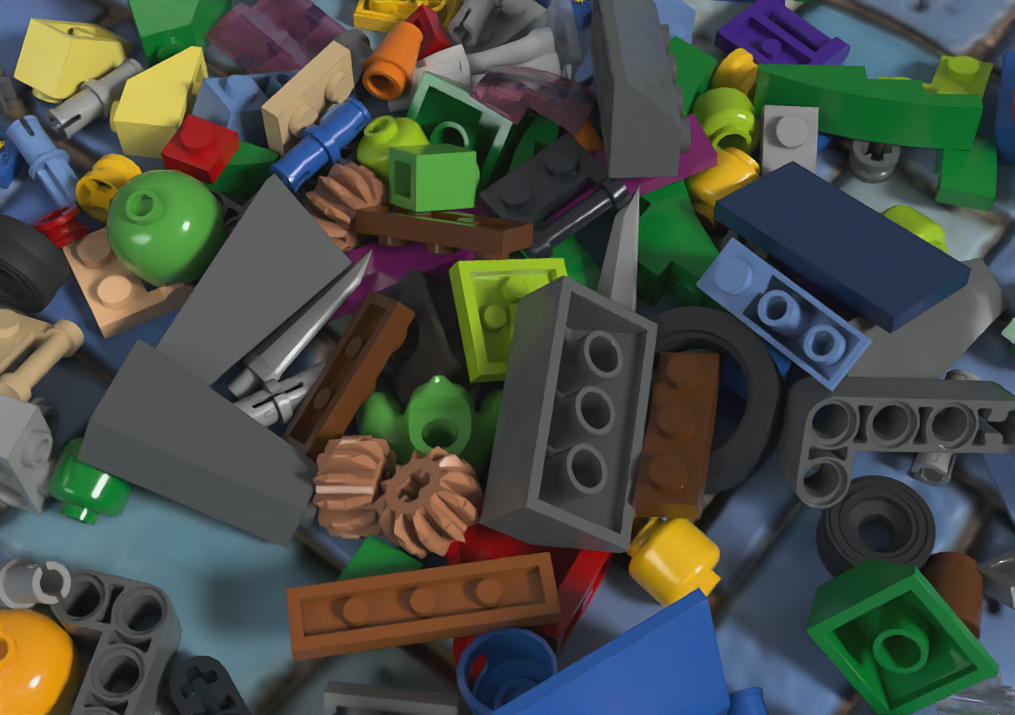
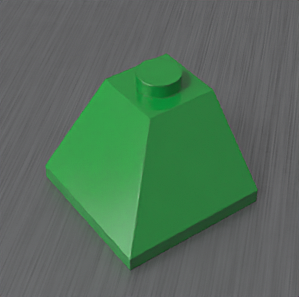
(174, 25)
(454, 118)
(896, 638)

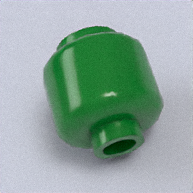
(86, 489)

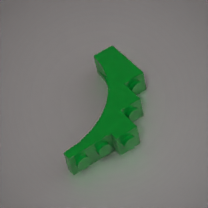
(671, 239)

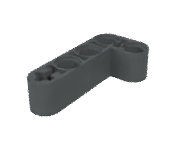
(904, 427)
(116, 644)

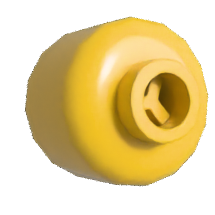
(731, 173)
(673, 560)

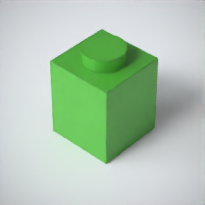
(432, 177)

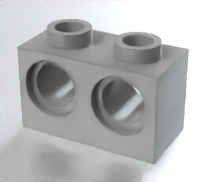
(26, 455)

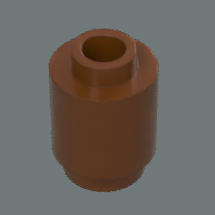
(959, 584)

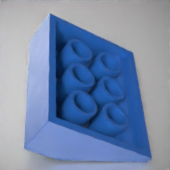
(652, 669)

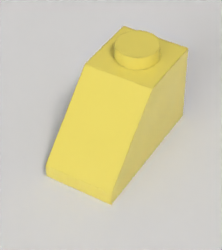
(65, 55)
(158, 103)

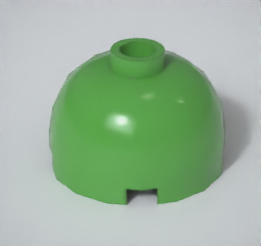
(165, 227)

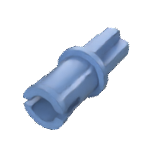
(45, 160)

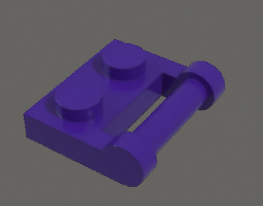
(779, 37)

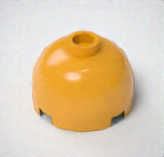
(37, 664)

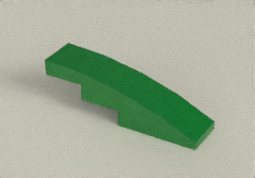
(871, 108)

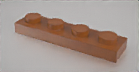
(422, 606)

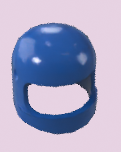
(514, 662)

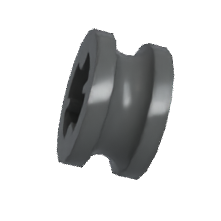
(870, 170)

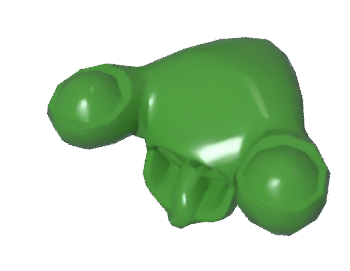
(435, 416)

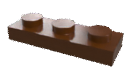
(445, 231)
(349, 374)
(678, 436)

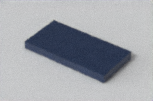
(842, 245)

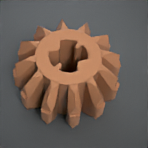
(337, 198)
(350, 485)
(429, 502)

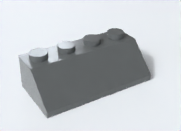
(637, 90)
(571, 421)

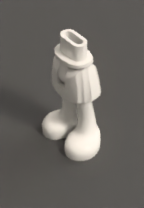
(531, 51)

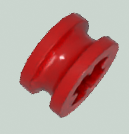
(61, 225)

